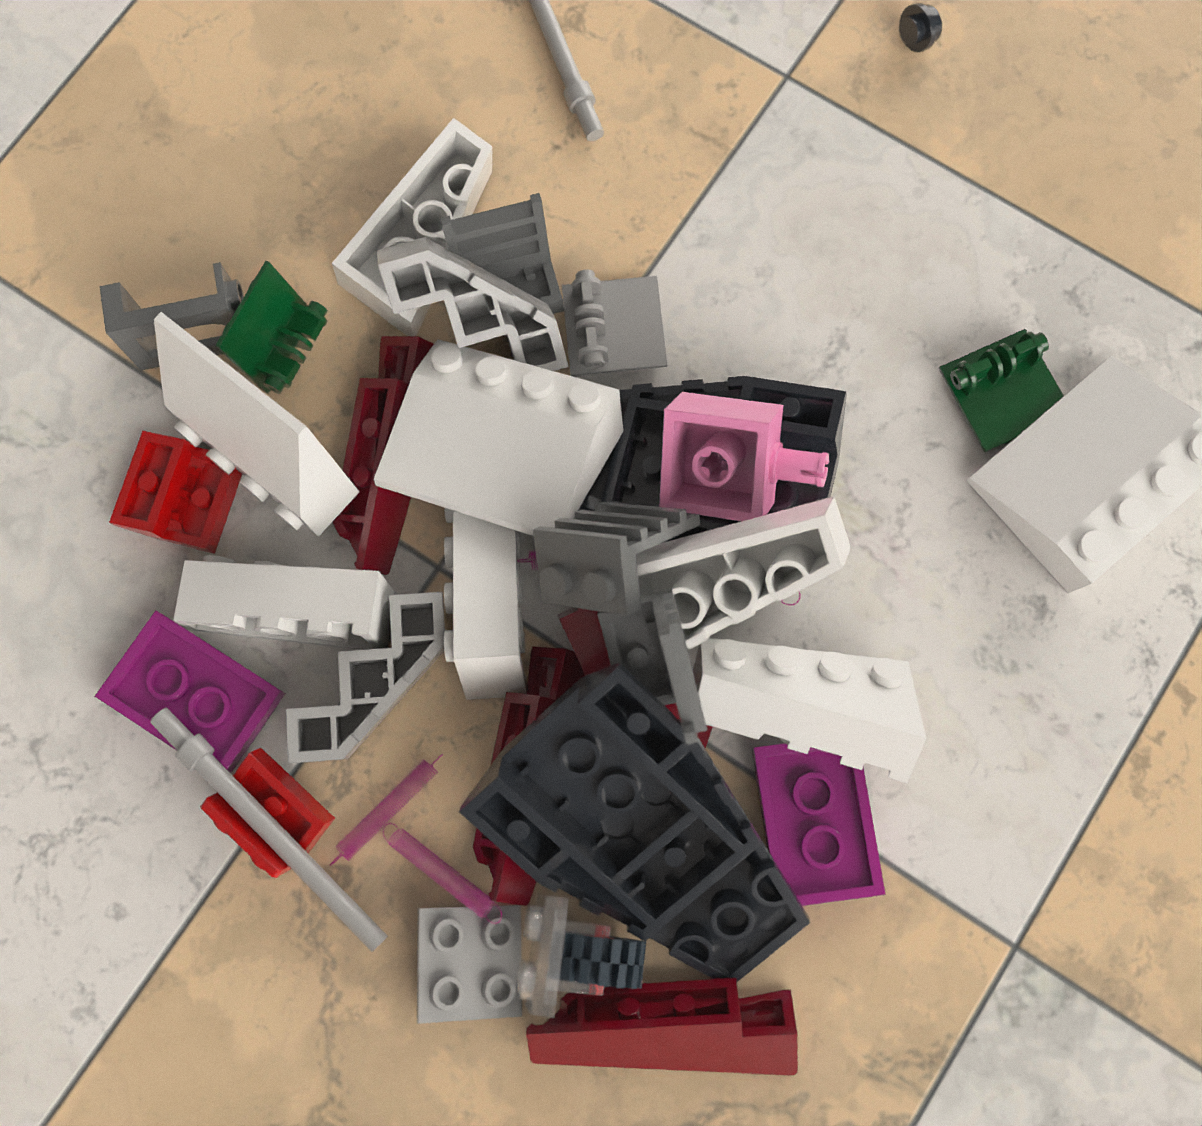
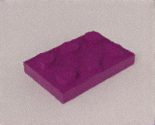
(197, 685)
(818, 824)

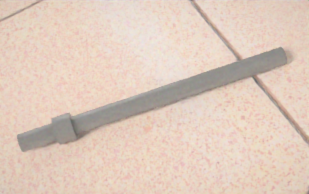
(577, 91)
(197, 755)

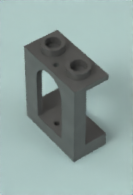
(135, 329)

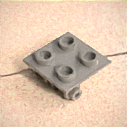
(613, 324)
(467, 964)

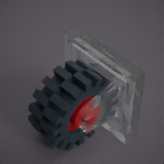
(572, 957)

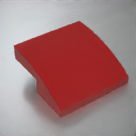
(175, 493)

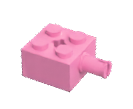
(746, 434)

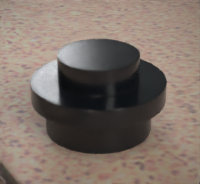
(920, 26)

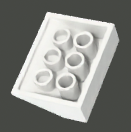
(249, 432)
(499, 438)
(1095, 472)

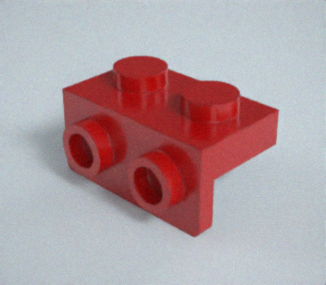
(282, 798)

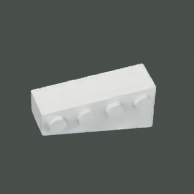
(440, 184)
(744, 565)
(285, 603)
(484, 607)
(814, 700)

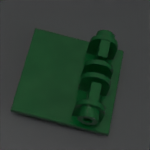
(269, 328)
(1003, 387)

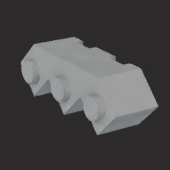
(475, 300)
(371, 682)

